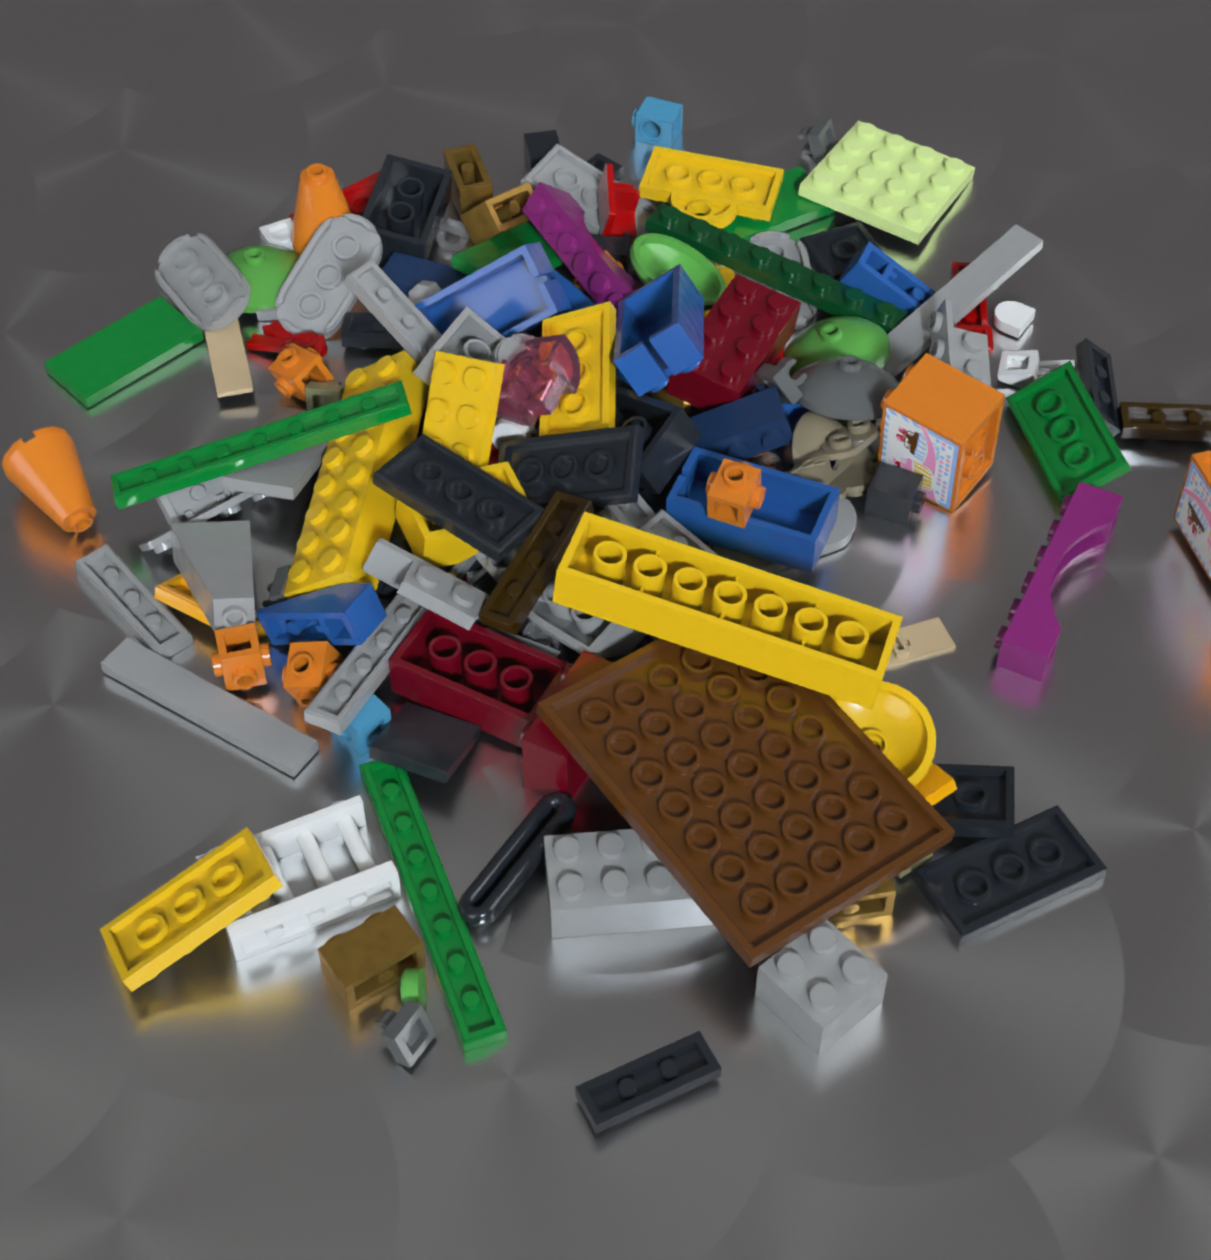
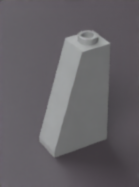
(217, 569)

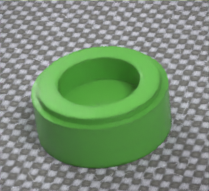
(414, 986)

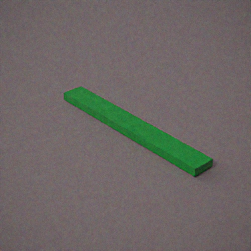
(260, 445)
(434, 906)

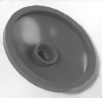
(845, 388)

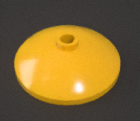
(899, 728)

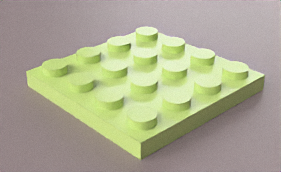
(887, 181)

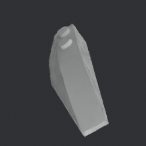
(568, 625)

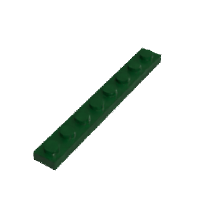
(773, 269)

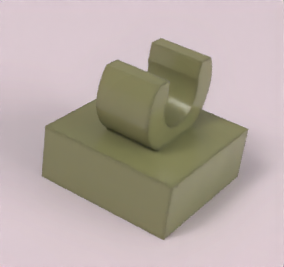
(321, 393)

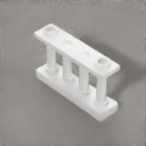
(333, 899)

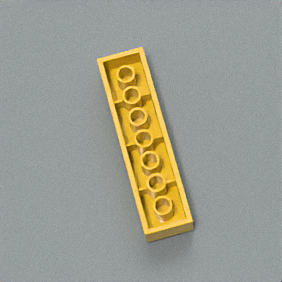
(346, 508)
(726, 609)

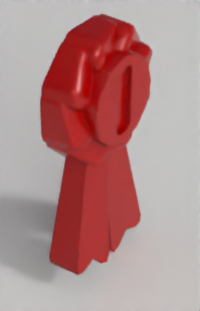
(277, 339)

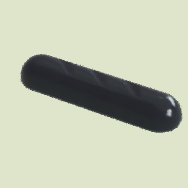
(515, 860)

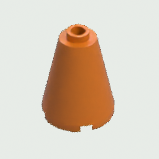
(316, 201)
(52, 477)

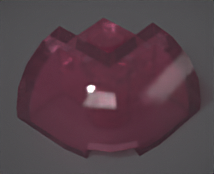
(538, 379)

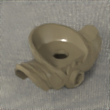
(823, 439)

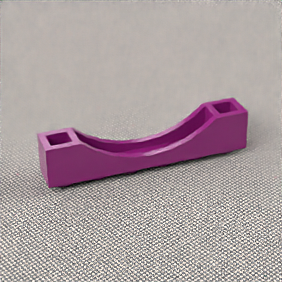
(563, 227)
(1034, 630)

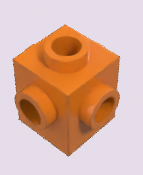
(296, 368)
(734, 492)
(240, 657)
(309, 669)

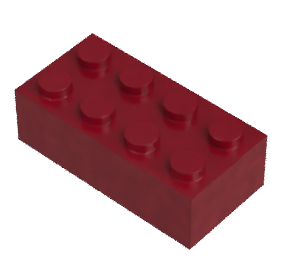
(740, 335)
(474, 675)

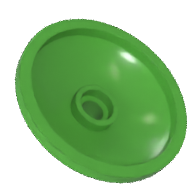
(658, 253)
(265, 269)
(839, 338)

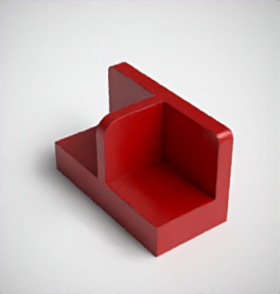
(616, 206)

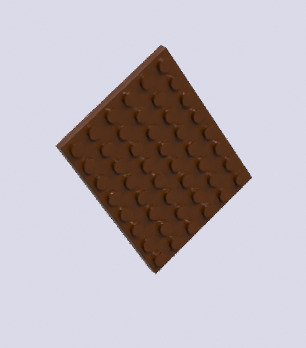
(745, 789)

